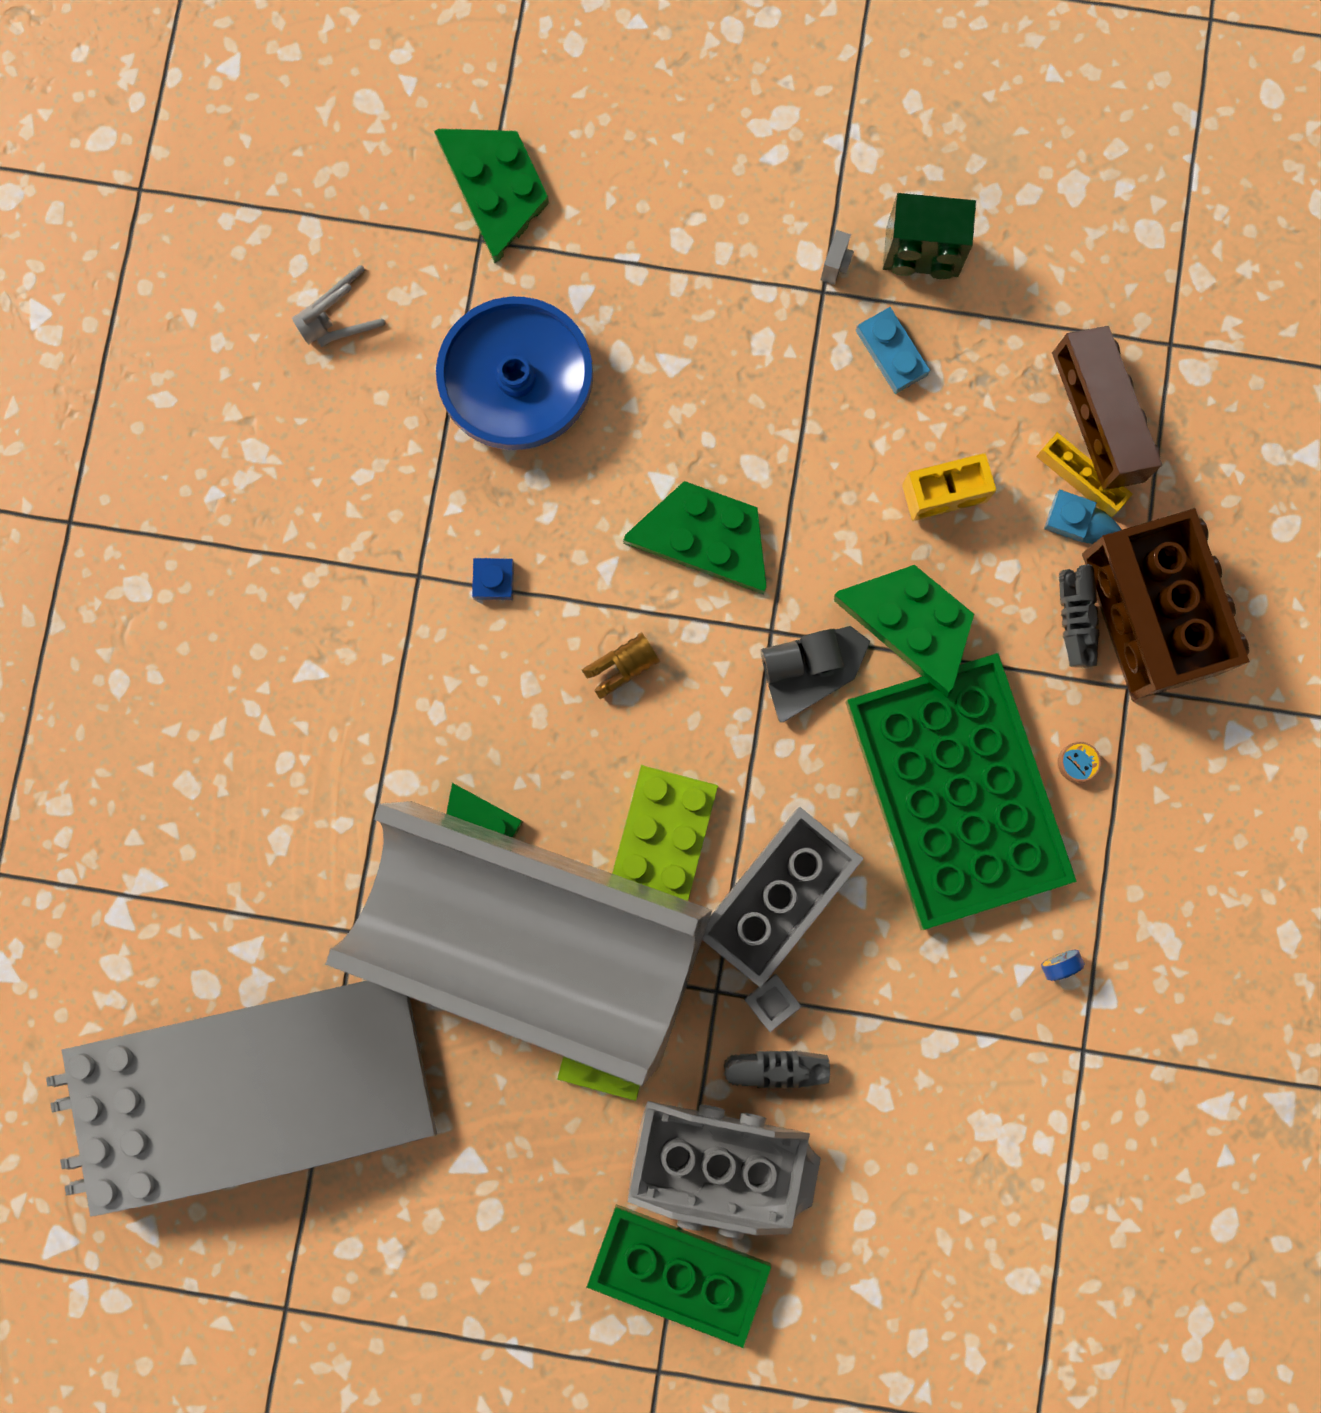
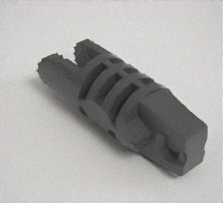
(1079, 615)
(778, 1069)

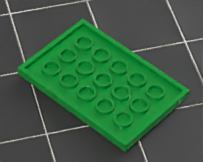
(960, 793)

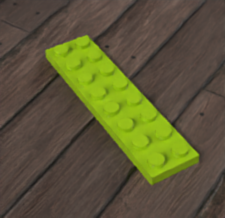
(661, 852)

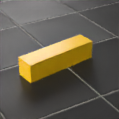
(1080, 473)

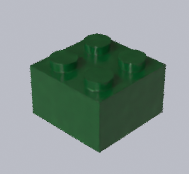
(929, 235)

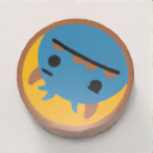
(1079, 762)

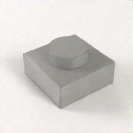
(837, 258)
(772, 1002)

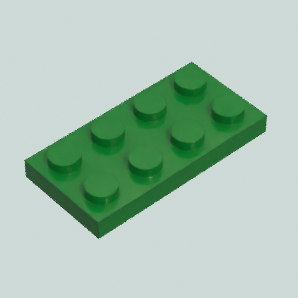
(679, 1275)

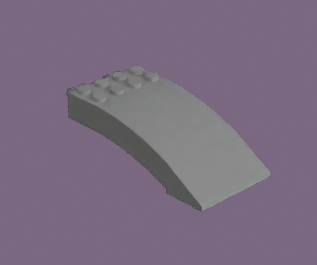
(244, 1096)

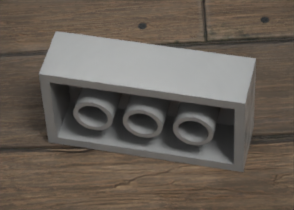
(780, 896)

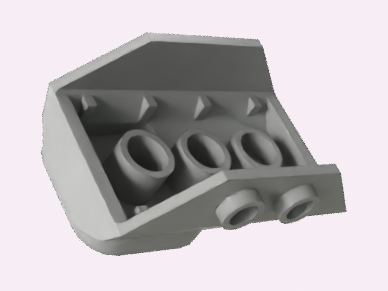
(722, 1170)

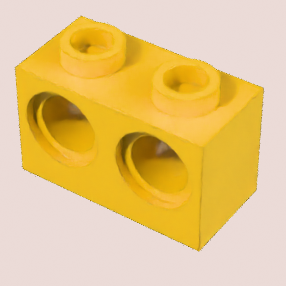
(948, 486)

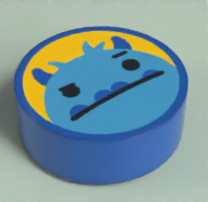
(1063, 965)

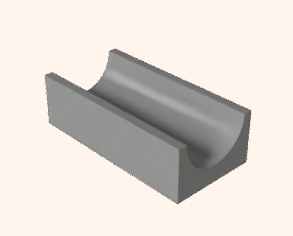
(524, 941)

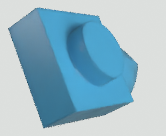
(1078, 518)

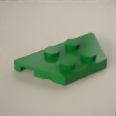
(495, 182)
(705, 535)
(914, 621)

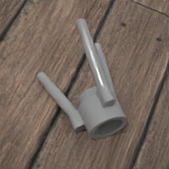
(314, 321)

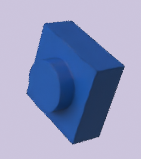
(492, 579)

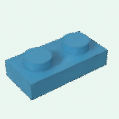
(892, 350)

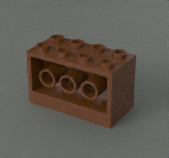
(1166, 604)

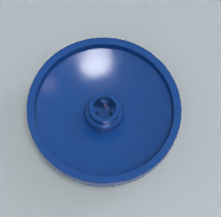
(514, 373)

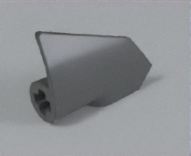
(811, 668)

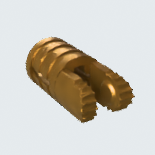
(630, 661)

